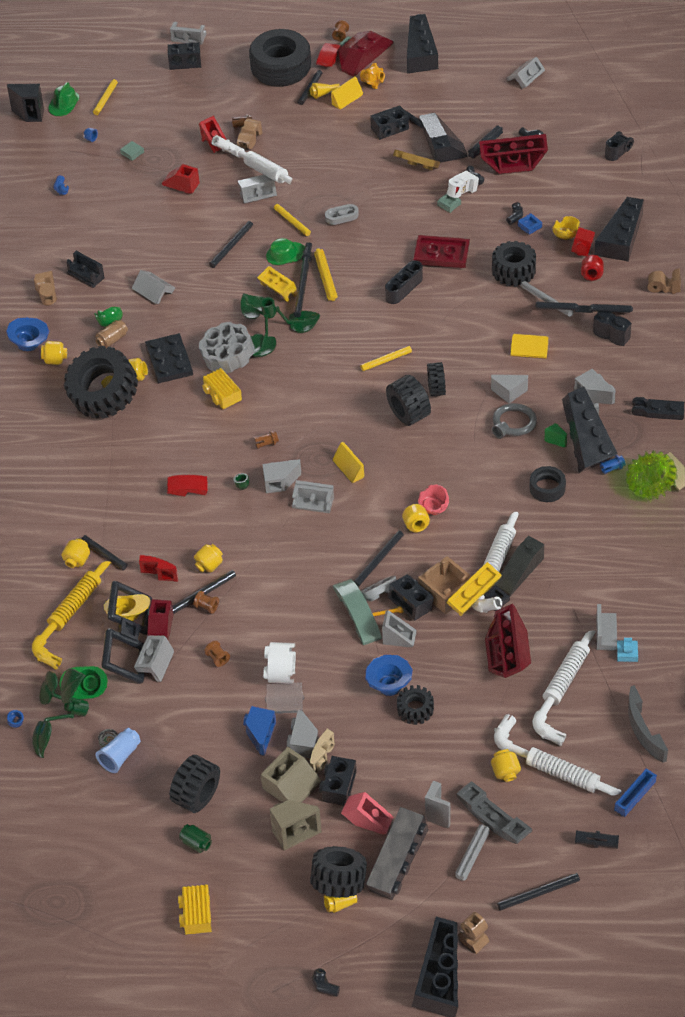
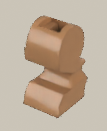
(248, 133)
(660, 282)
(45, 287)
(472, 932)

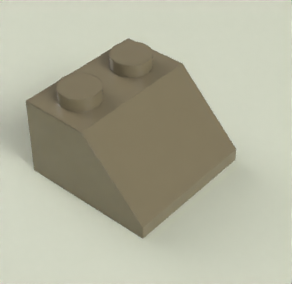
(294, 822)

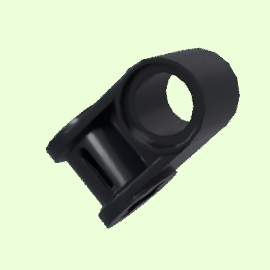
(617, 146)

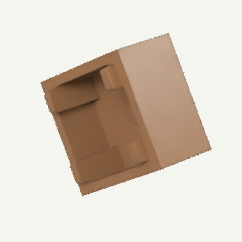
(443, 581)

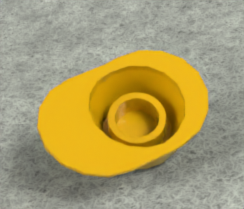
(130, 606)

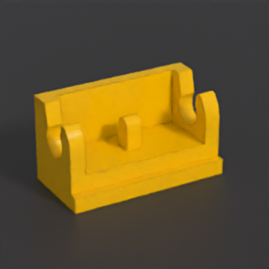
(277, 282)

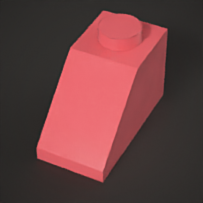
(367, 813)

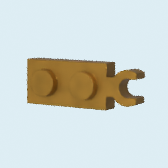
(414, 160)

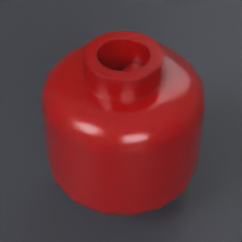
(592, 267)

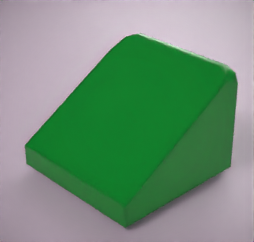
(555, 435)

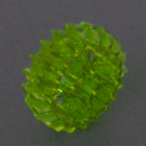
(651, 465)

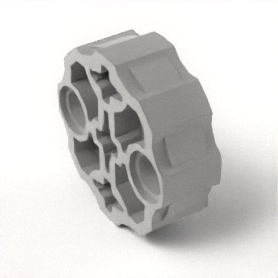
(226, 347)

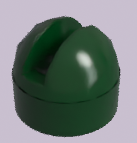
(241, 481)

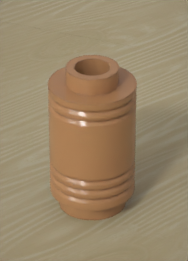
(111, 333)

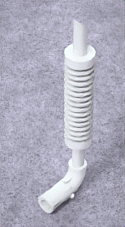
(254, 160)
(496, 558)
(559, 686)
(550, 763)

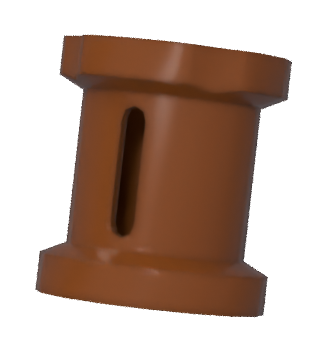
(341, 28)
(206, 602)
(217, 653)

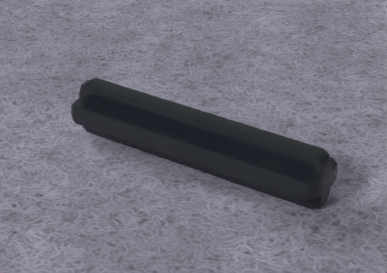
(493, 134)

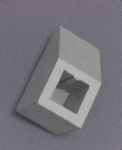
(596, 387)
(280, 475)
(303, 736)

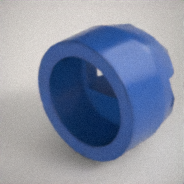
(90, 134)
(11, 717)

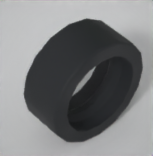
(547, 495)

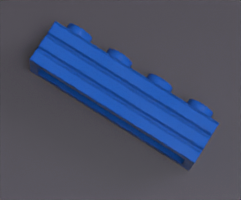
(635, 792)

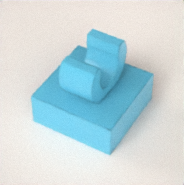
(627, 650)

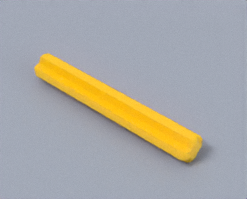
(325, 274)

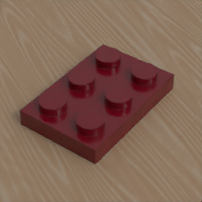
(442, 251)

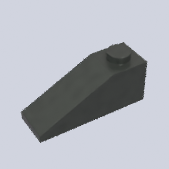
(521, 565)

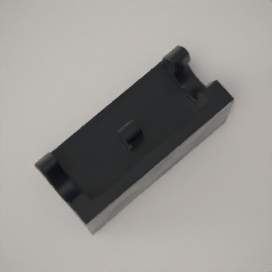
(85, 269)

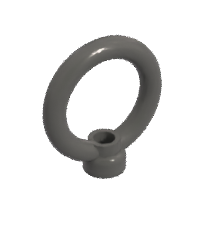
(501, 429)

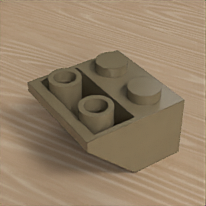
(290, 777)

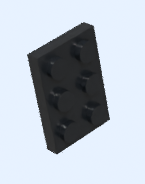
(169, 358)

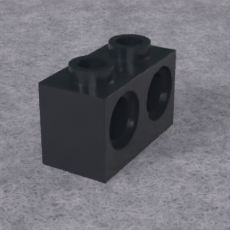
(184, 55)
(389, 122)
(411, 597)
(341, 781)

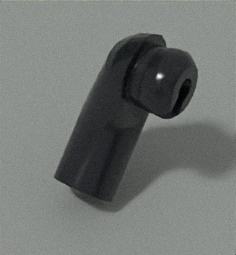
(517, 213)

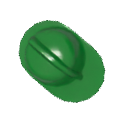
(63, 100)
(284, 251)
(93, 683)

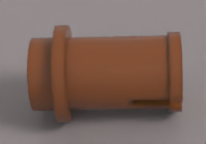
(267, 439)

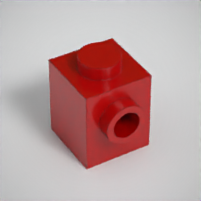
(582, 242)

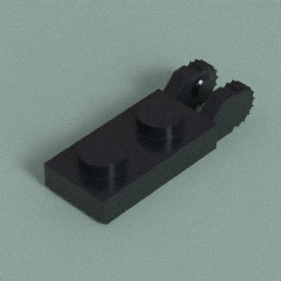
(658, 408)

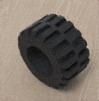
(513, 263)
(408, 400)
(194, 783)
(338, 871)

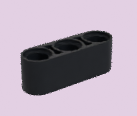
(404, 282)

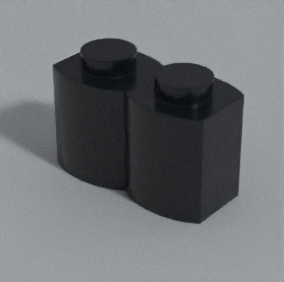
(612, 327)

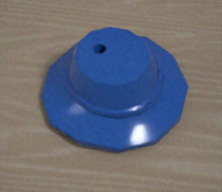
(27, 333)
(388, 674)

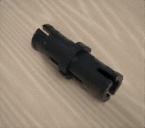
(612, 840)

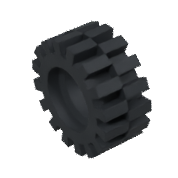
(436, 379)
(418, 714)

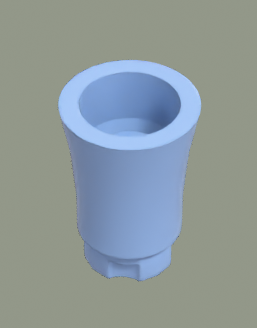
(118, 750)

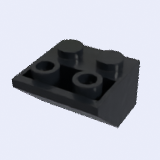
(26, 101)

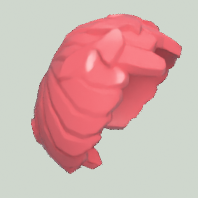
(434, 499)

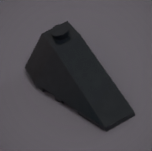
(441, 140)

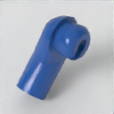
(59, 186)

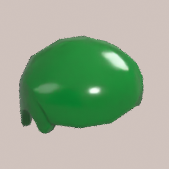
(108, 316)

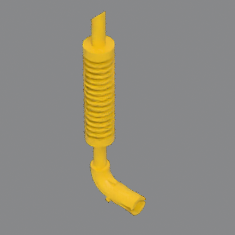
(65, 612)

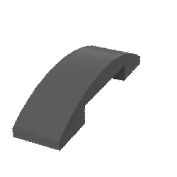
(653, 744)
(491, 815)

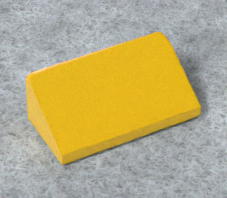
(346, 93)
(529, 346)
(348, 463)

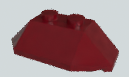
(361, 51)
(514, 153)
(507, 643)

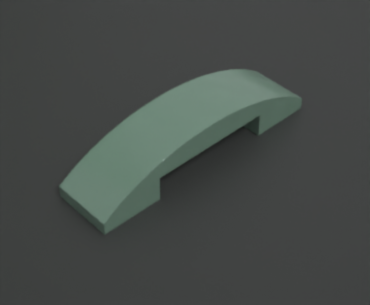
(358, 610)

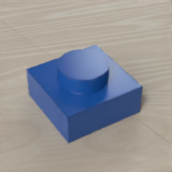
(530, 224)

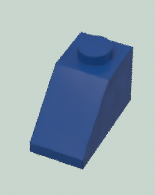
(260, 727)

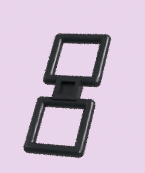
(584, 308)
(127, 632)

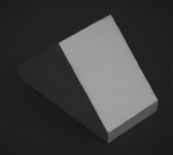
(509, 386)
(397, 632)

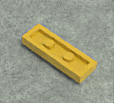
(474, 589)

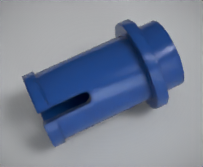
(613, 464)

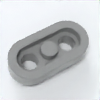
(341, 214)
(373, 591)

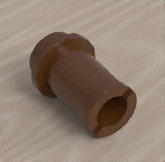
(239, 121)

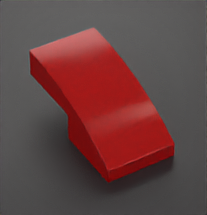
(328, 55)
(182, 484)
(165, 570)

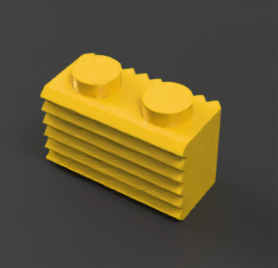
(221, 388)
(196, 909)

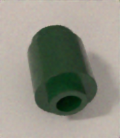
(195, 838)

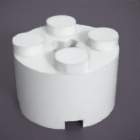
(280, 662)

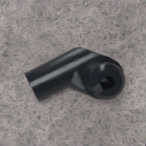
(524, 132)
(471, 169)
(322, 984)

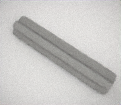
(472, 852)

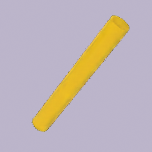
(104, 98)
(292, 220)
(386, 358)

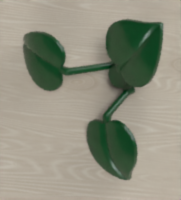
(255, 306)
(73, 706)

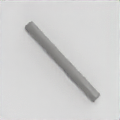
(543, 296)

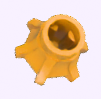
(372, 75)

